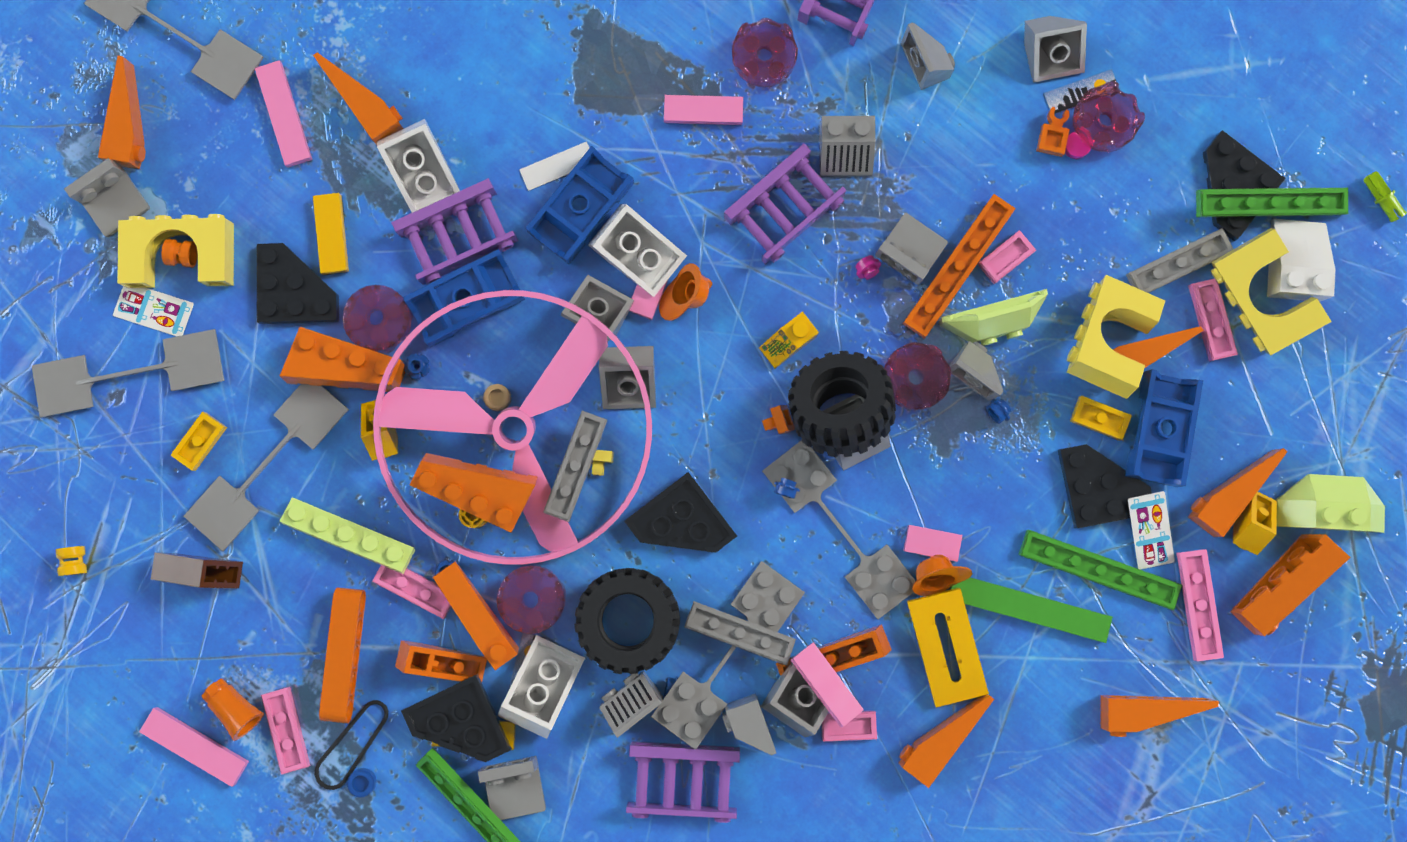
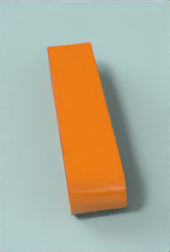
(342, 655)

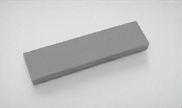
(1180, 262)
(575, 466)
(740, 633)

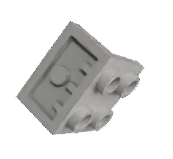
(108, 196)
(911, 248)
(513, 787)

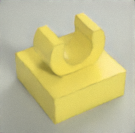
(599, 460)

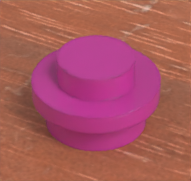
(868, 267)

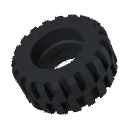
(835, 376)
(619, 657)

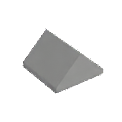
(600, 301)

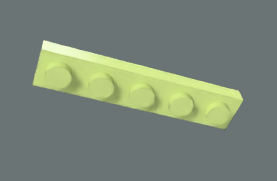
(347, 535)

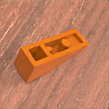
(438, 662)

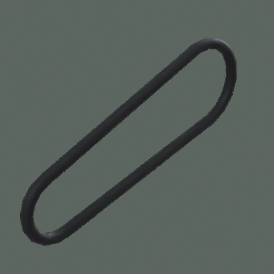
(363, 751)

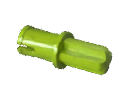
(1384, 196)

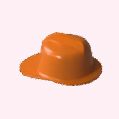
(684, 292)
(938, 575)

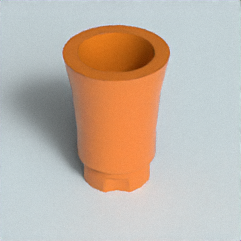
(231, 709)

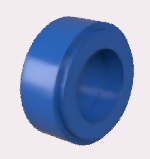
(361, 782)

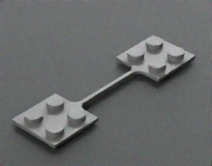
(222, 63)
(66, 384)
(224, 509)
(879, 578)
(691, 706)

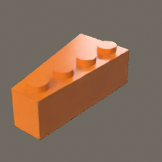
(333, 362)
(477, 489)
(1289, 582)

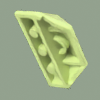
(996, 319)
(1331, 504)

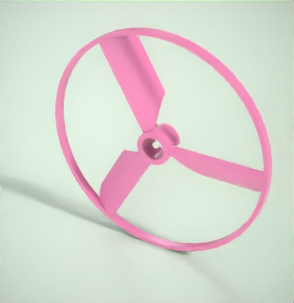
(460, 413)

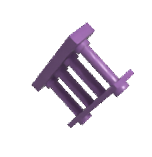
(812, 8)
(779, 178)
(458, 206)
(671, 754)

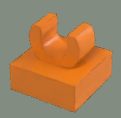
(780, 419)

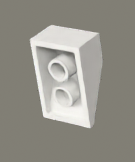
(417, 166)
(637, 249)
(1308, 265)
(541, 687)

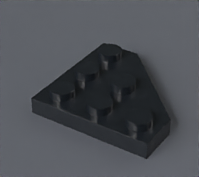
(1236, 168)
(290, 289)
(1097, 487)
(681, 519)
(460, 721)

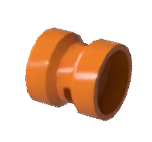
(179, 253)

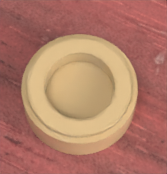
(497, 397)

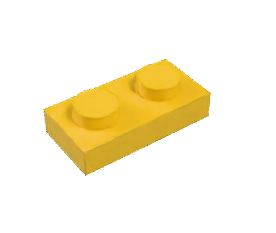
(1100, 418)
(198, 441)

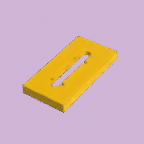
(972, 680)

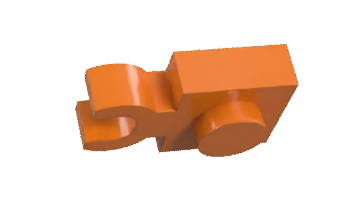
(1053, 136)

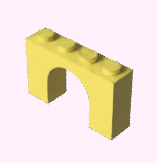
(142, 238)
(1236, 273)
(1092, 357)

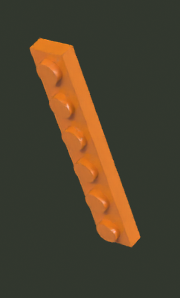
(959, 266)

